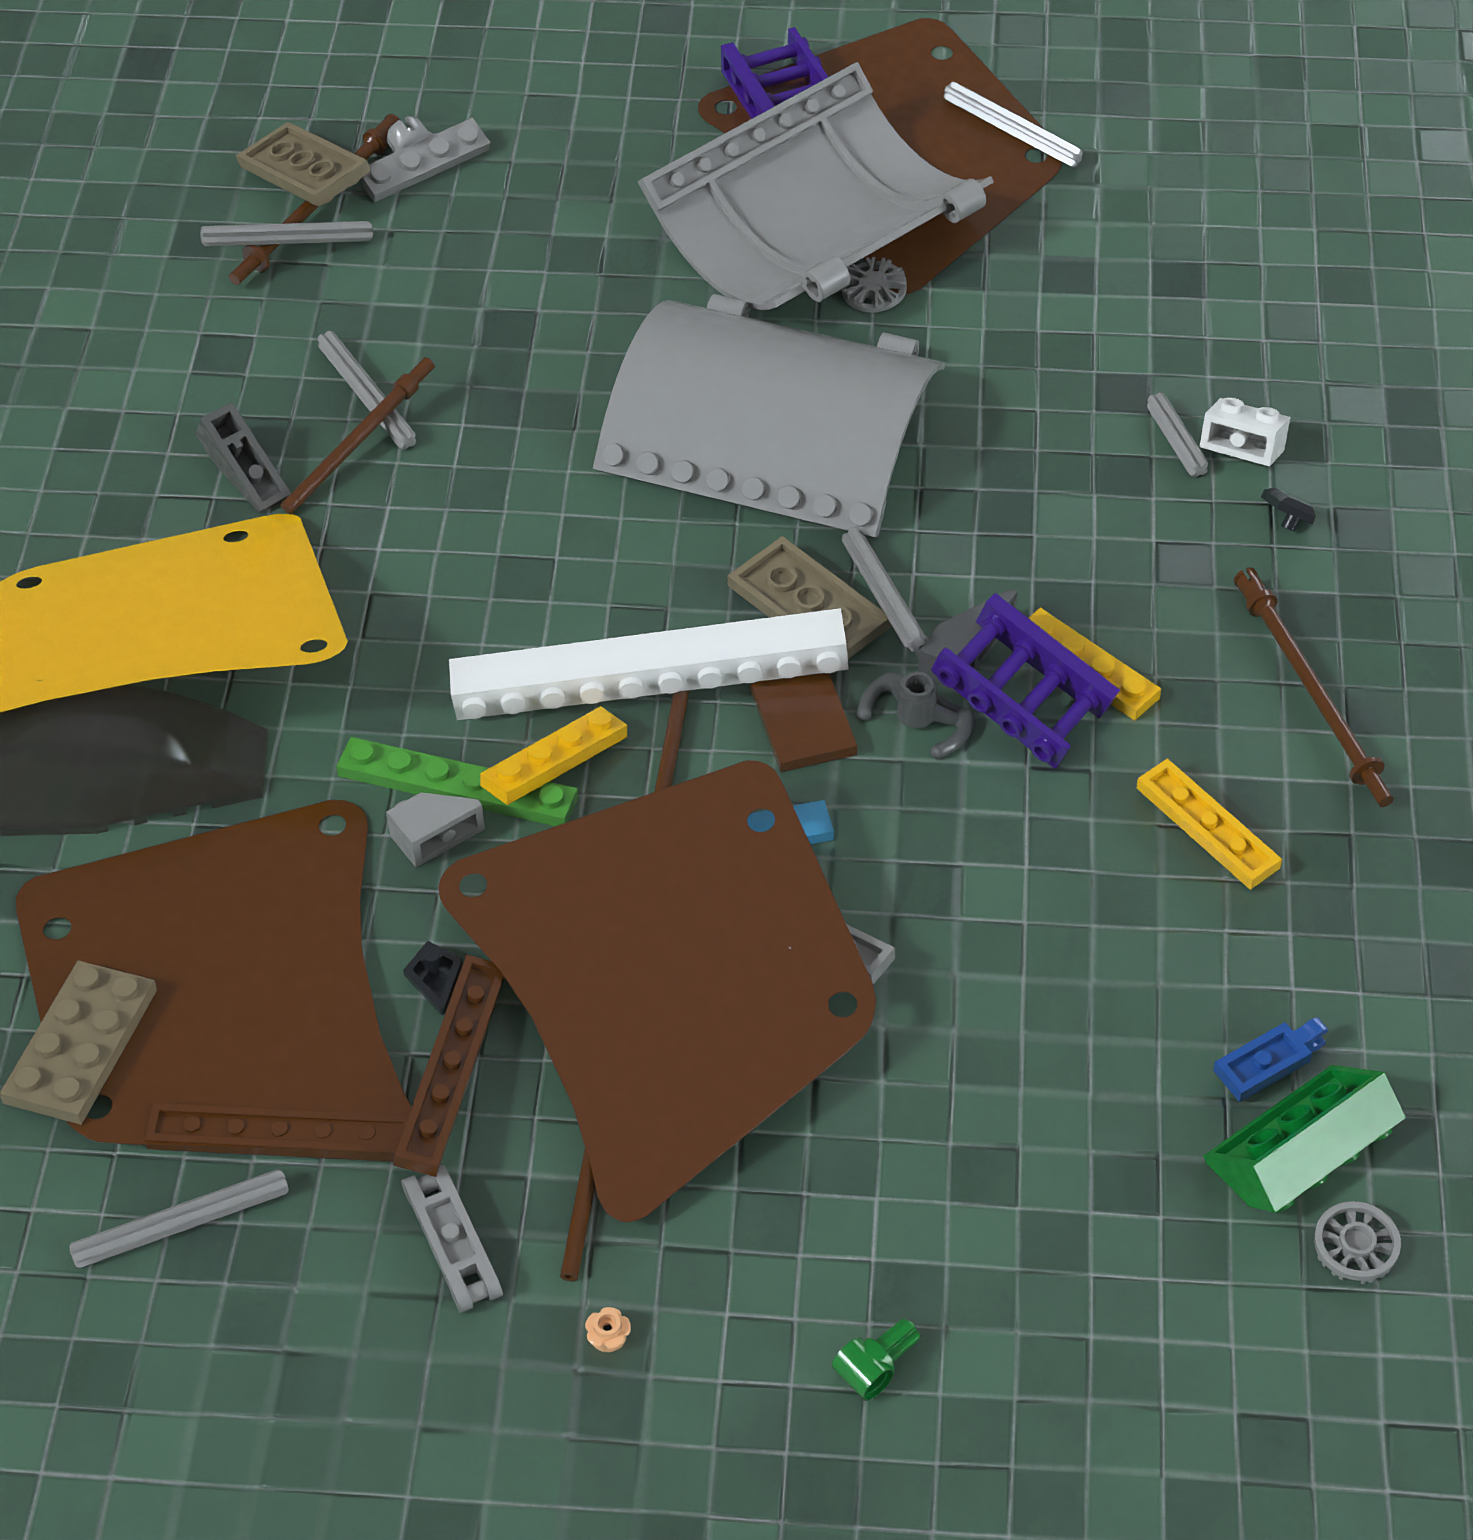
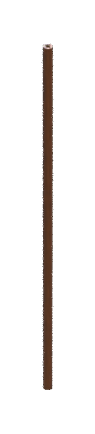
(586, 1184)

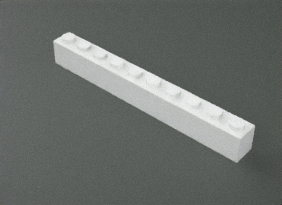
(648, 664)

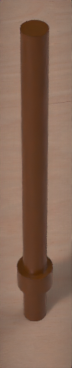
(403, 389)

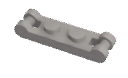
(452, 1238)

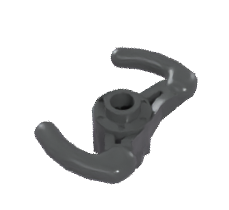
(920, 706)

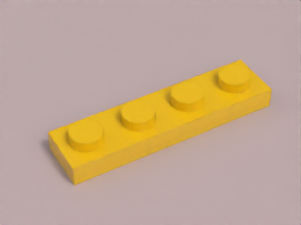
(1135, 692)
(553, 755)
(1209, 824)

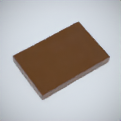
(803, 720)

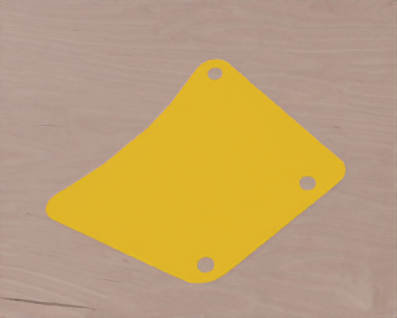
(166, 612)

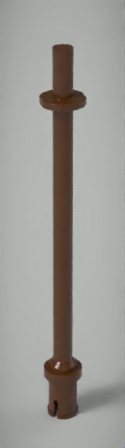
(257, 256)
(1262, 604)

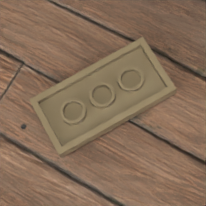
(303, 164)
(790, 582)
(78, 1042)

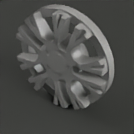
(874, 285)
(1357, 1242)

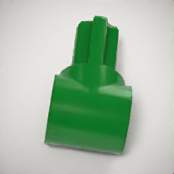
(869, 1362)

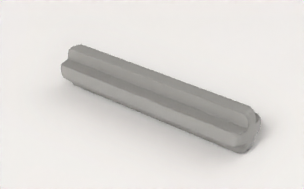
(1177, 435)

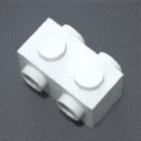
(1245, 431)

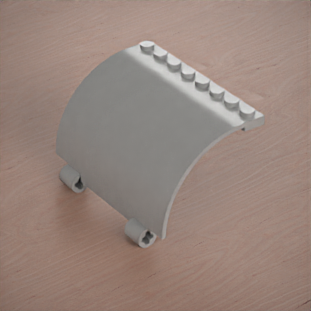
(801, 195)
(763, 413)

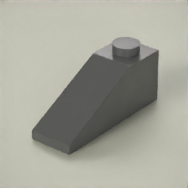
(241, 457)
(955, 635)

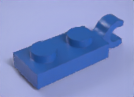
(1269, 1058)

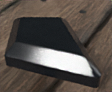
(1293, 506)
(434, 974)

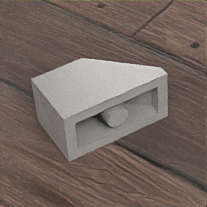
(433, 824)

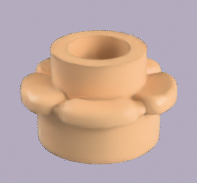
(607, 1340)

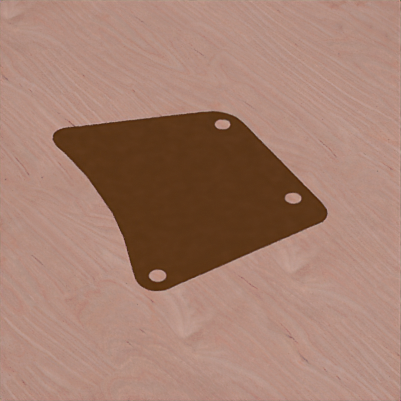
(911, 96)
(668, 971)
(251, 973)

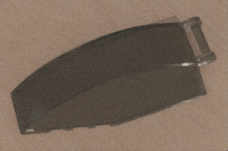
(122, 758)

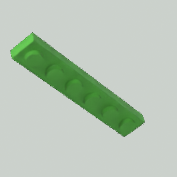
(431, 774)

